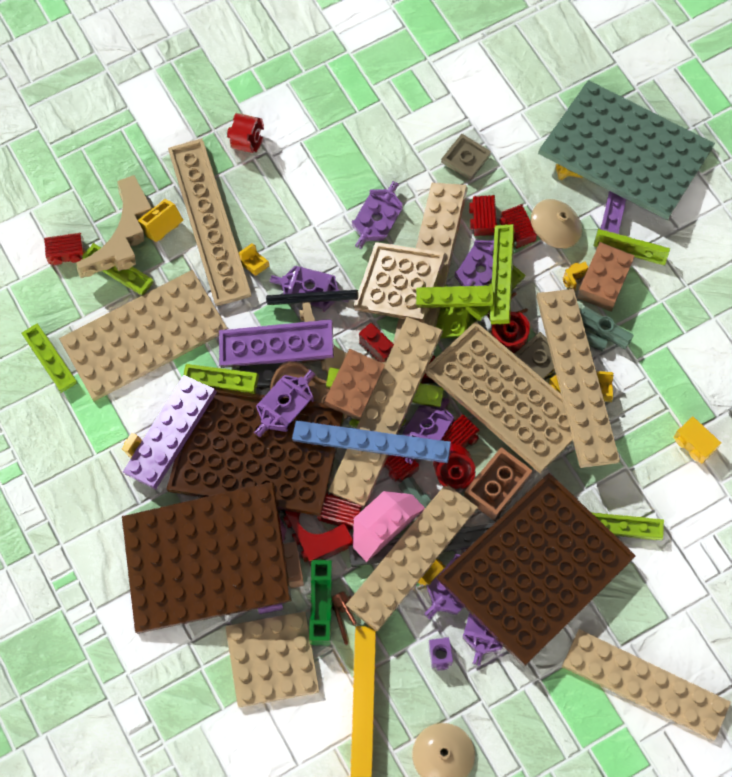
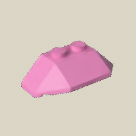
(383, 521)

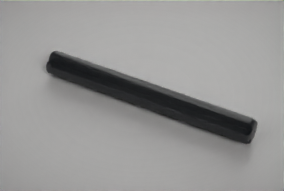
(312, 297)

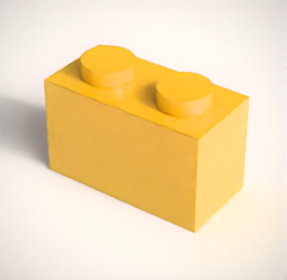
(160, 220)
(696, 440)

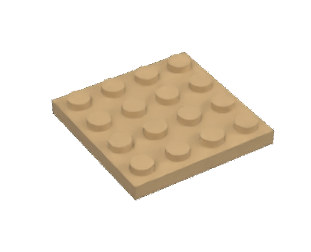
(393, 278)
(271, 659)

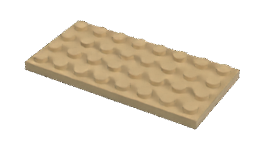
(142, 335)
(504, 395)

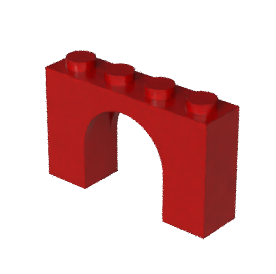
(317, 545)

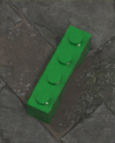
(320, 603)

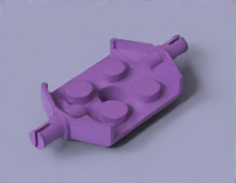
(381, 203)
(479, 255)
(298, 277)
(277, 415)
(437, 417)
(441, 598)
(479, 639)

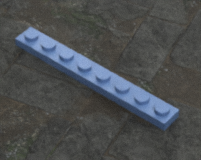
(372, 441)

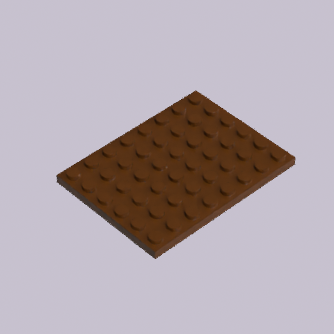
(229, 456)
(205, 558)
(536, 568)

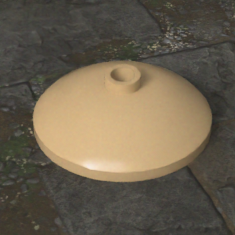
(556, 223)
(441, 736)

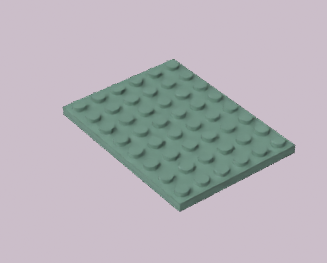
(627, 149)

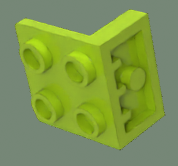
(454, 321)

